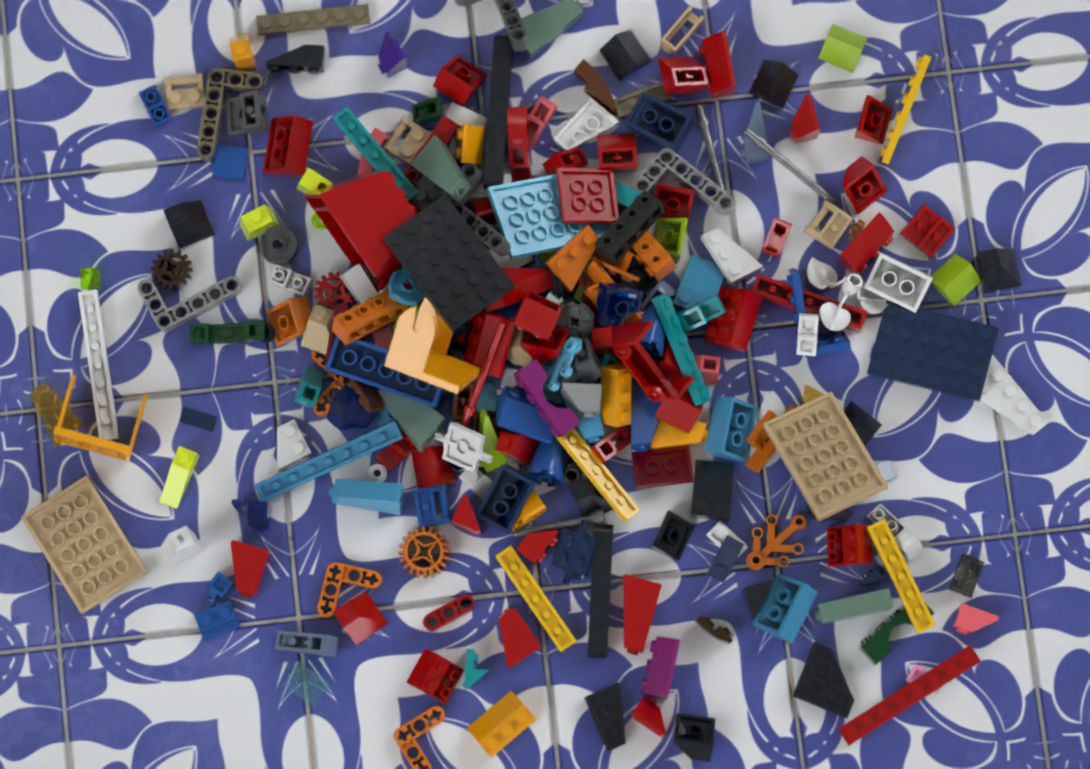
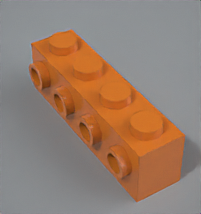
(653, 257)
(367, 317)

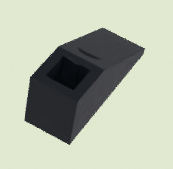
(304, 58)

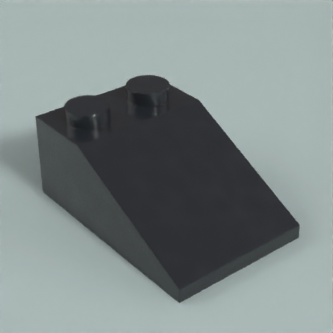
(712, 490)

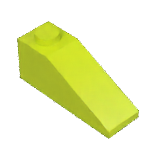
(179, 477)

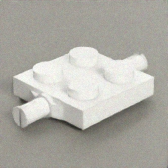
(463, 447)

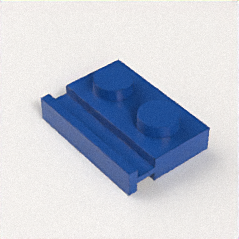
(217, 620)

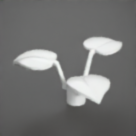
(833, 316)

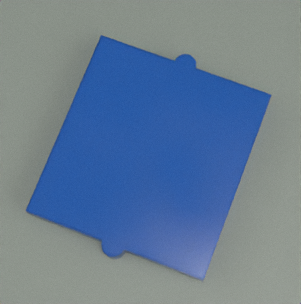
(230, 162)

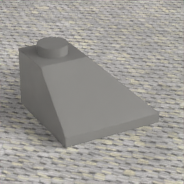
(583, 398)

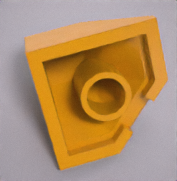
(532, 509)

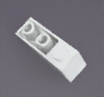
(907, 541)

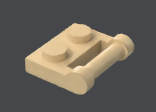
(185, 98)
(411, 144)
(833, 229)

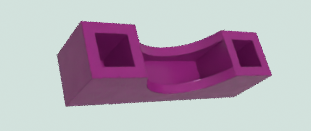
(531, 380)

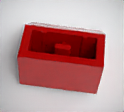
(682, 75)
(617, 152)
(537, 315)
(849, 546)
(435, 676)

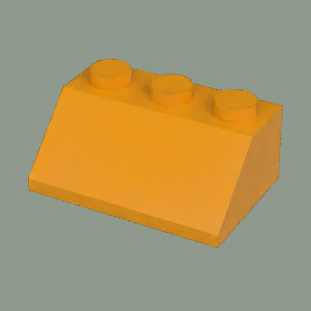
(616, 395)
(501, 724)

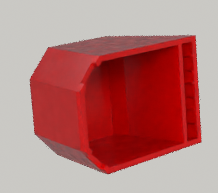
(360, 215)

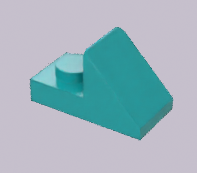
(472, 675)

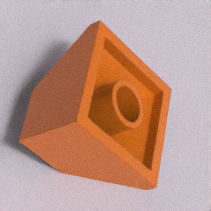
(289, 319)

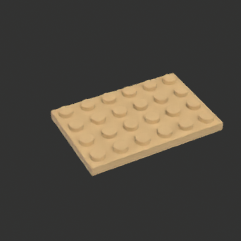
(825, 456)
(84, 545)

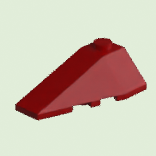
(533, 279)

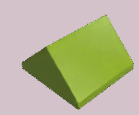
(842, 48)
(671, 234)
(955, 279)

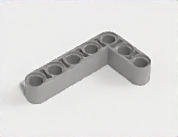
(685, 178)
(187, 304)

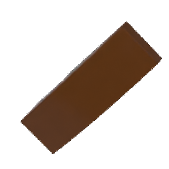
(595, 86)

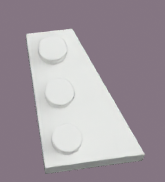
(585, 125)
(729, 256)

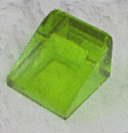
(90, 278)

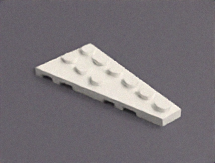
(1009, 400)

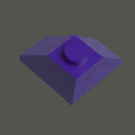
(391, 56)

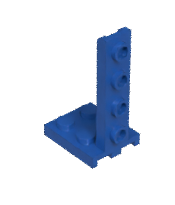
(826, 343)

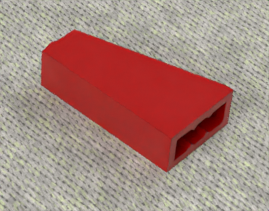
(638, 610)

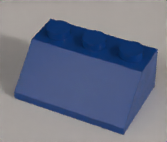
(519, 415)

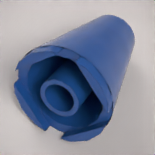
(654, 339)
(547, 464)

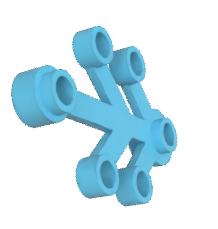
(554, 366)

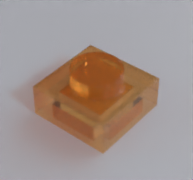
(855, 229)

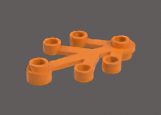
(774, 544)

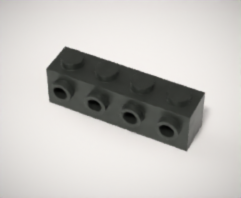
(629, 227)

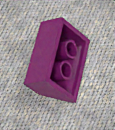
(660, 667)

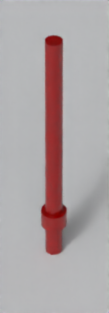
(470, 408)

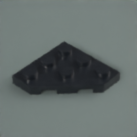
(824, 682)

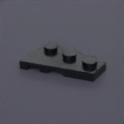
(608, 715)

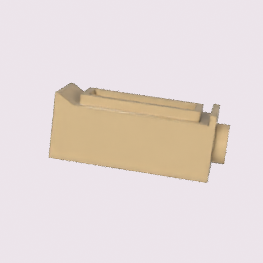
(686, 16)

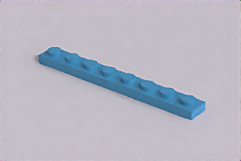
(328, 461)

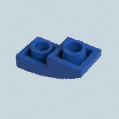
(155, 105)

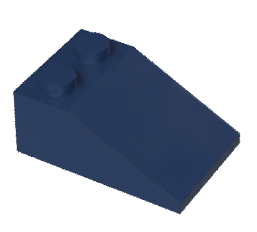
(659, 122)

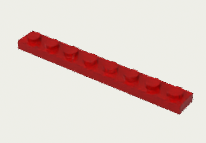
(909, 695)

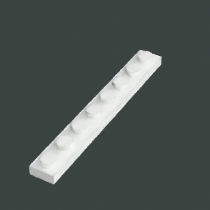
(98, 365)

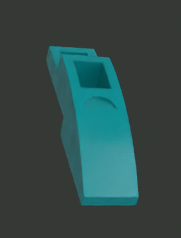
(700, 313)

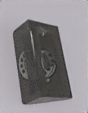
(966, 575)

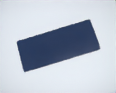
(198, 419)

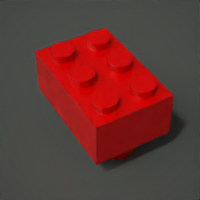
(735, 326)

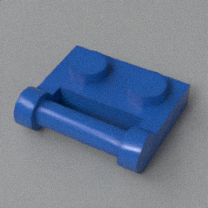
(426, 506)

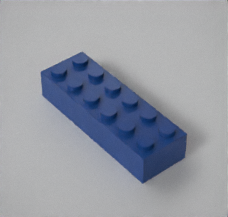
(366, 363)

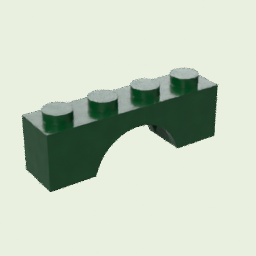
(877, 646)

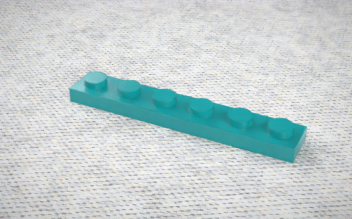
(372, 150)
(681, 348)

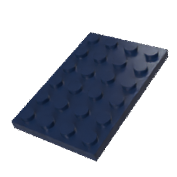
(933, 351)

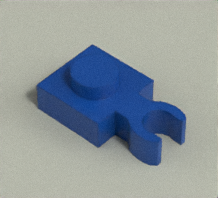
(219, 587)

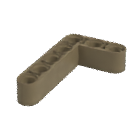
(217, 105)

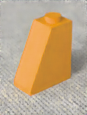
(242, 53)
(669, 436)

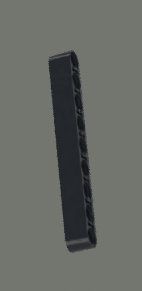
(497, 113)

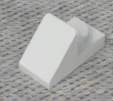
(476, 482)

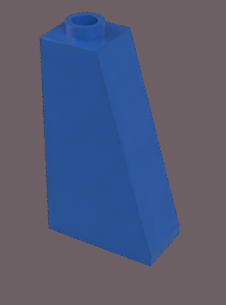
(642, 418)

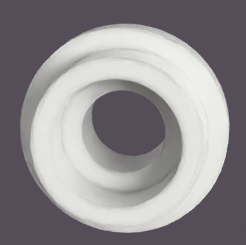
(373, 468)

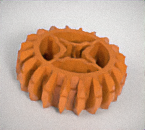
(431, 546)

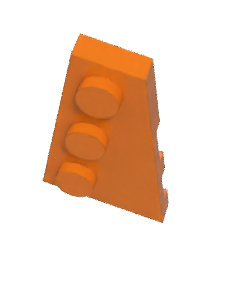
(572, 257)

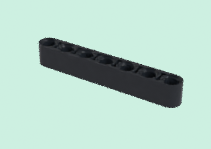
(600, 592)

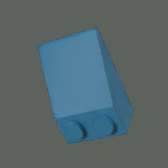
(699, 283)

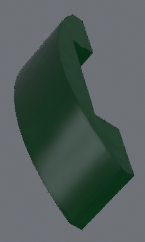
(227, 333)

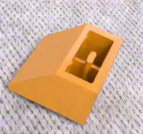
(470, 144)

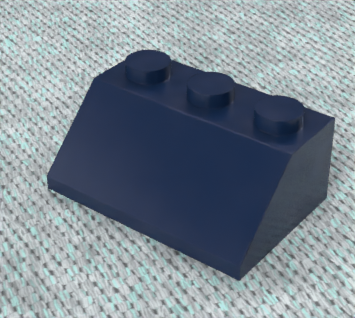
(505, 498)

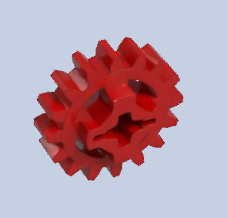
(327, 287)

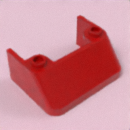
(642, 367)

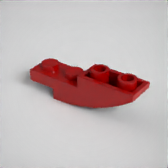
(444, 131)
(518, 143)

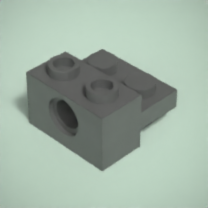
(247, 114)
(584, 364)

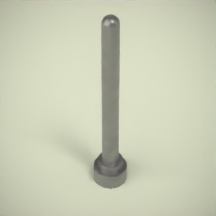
(595, 517)

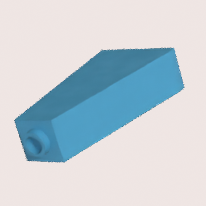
(589, 428)
(368, 495)

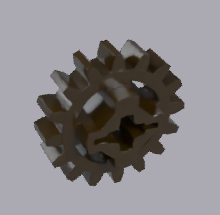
(165, 271)

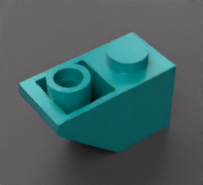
(309, 387)

